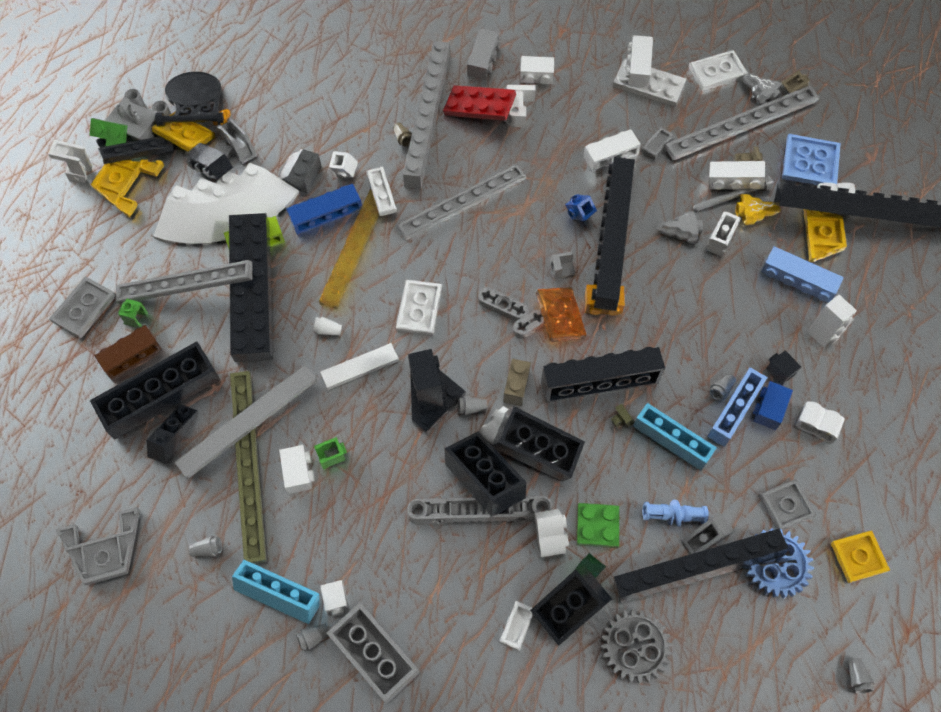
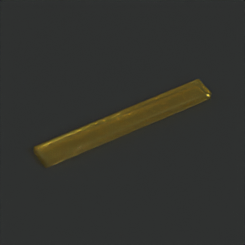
(350, 253)

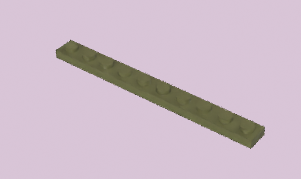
(248, 475)

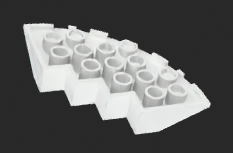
(204, 212)

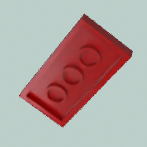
(479, 102)

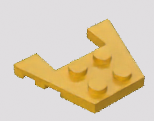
(117, 178)

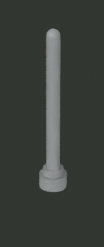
(768, 184)

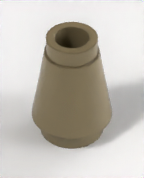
(402, 134)

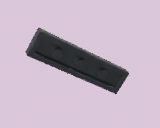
(134, 149)

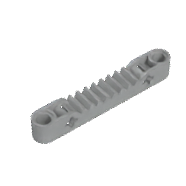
(469, 510)

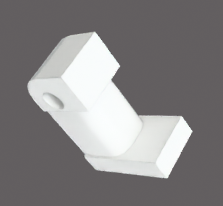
(517, 114)
(74, 156)

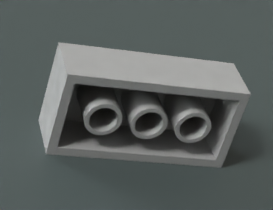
(373, 653)

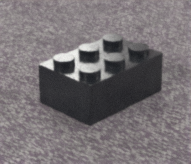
(427, 380)
(571, 604)

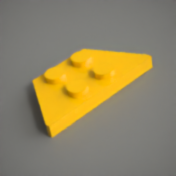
(824, 234)

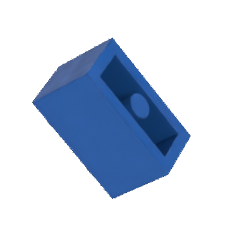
(772, 405)

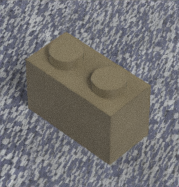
(516, 382)

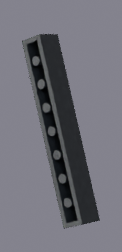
(700, 565)

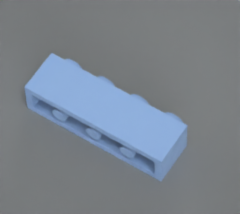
(802, 274)
(737, 407)

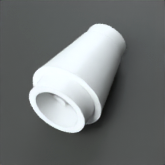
(326, 327)

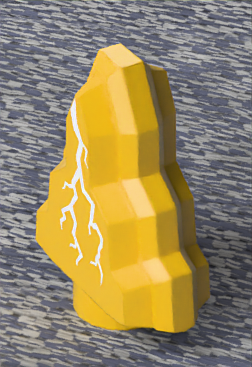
(754, 209)

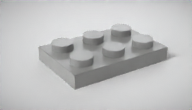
(82, 307)

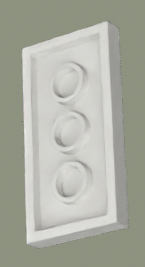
(661, 87)

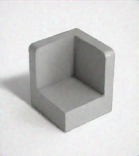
(562, 265)

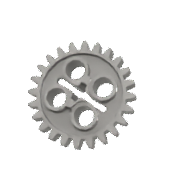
(643, 665)

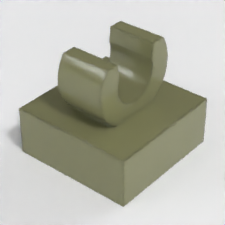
(622, 417)

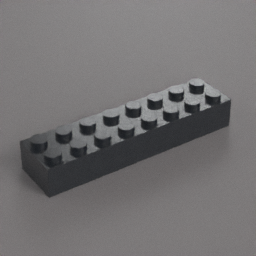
(251, 300)

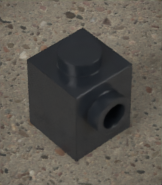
(783, 367)

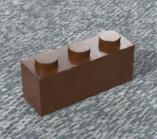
(128, 352)

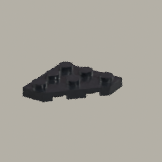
(429, 420)

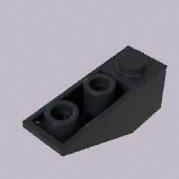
(169, 435)

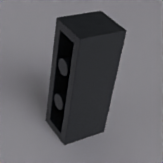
(208, 161)

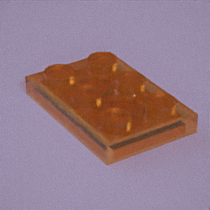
(561, 314)

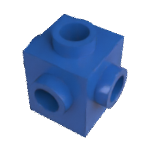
(580, 207)

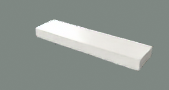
(359, 366)

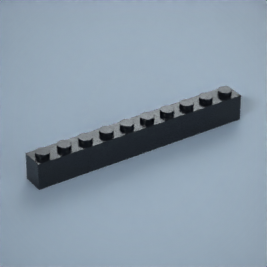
(858, 203)
(614, 234)

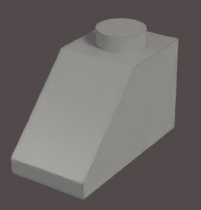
(708, 534)

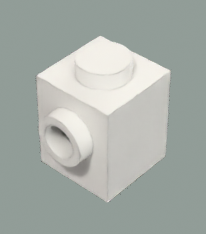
(343, 164)

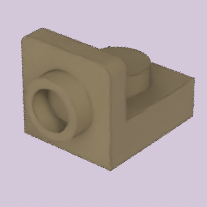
(795, 82)
(755, 155)

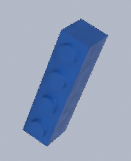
(324, 208)

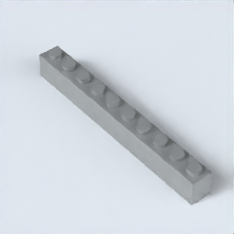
(426, 115)

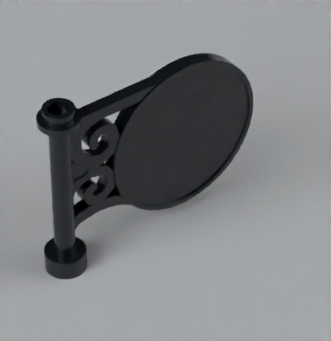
(192, 93)

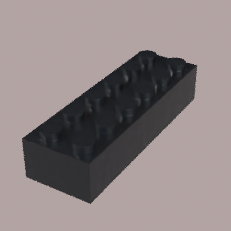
(602, 374)
(154, 390)

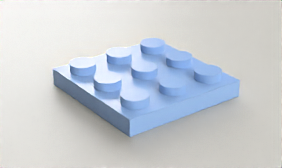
(811, 160)

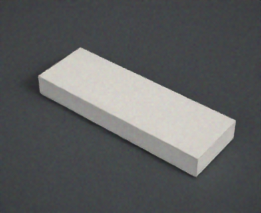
(381, 191)

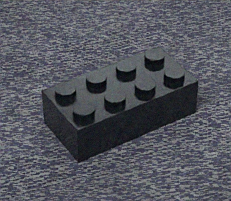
(538, 444)
(485, 473)

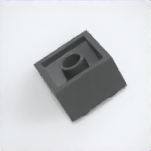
(301, 170)

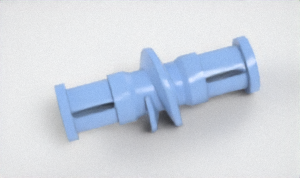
(675, 512)

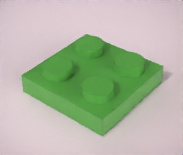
(598, 525)

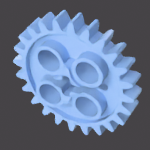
(782, 581)

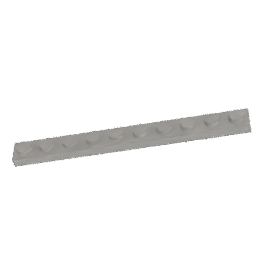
(741, 122)

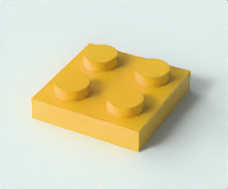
(860, 556)

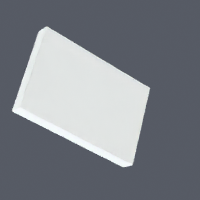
(717, 70)
(419, 307)

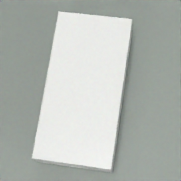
(517, 626)

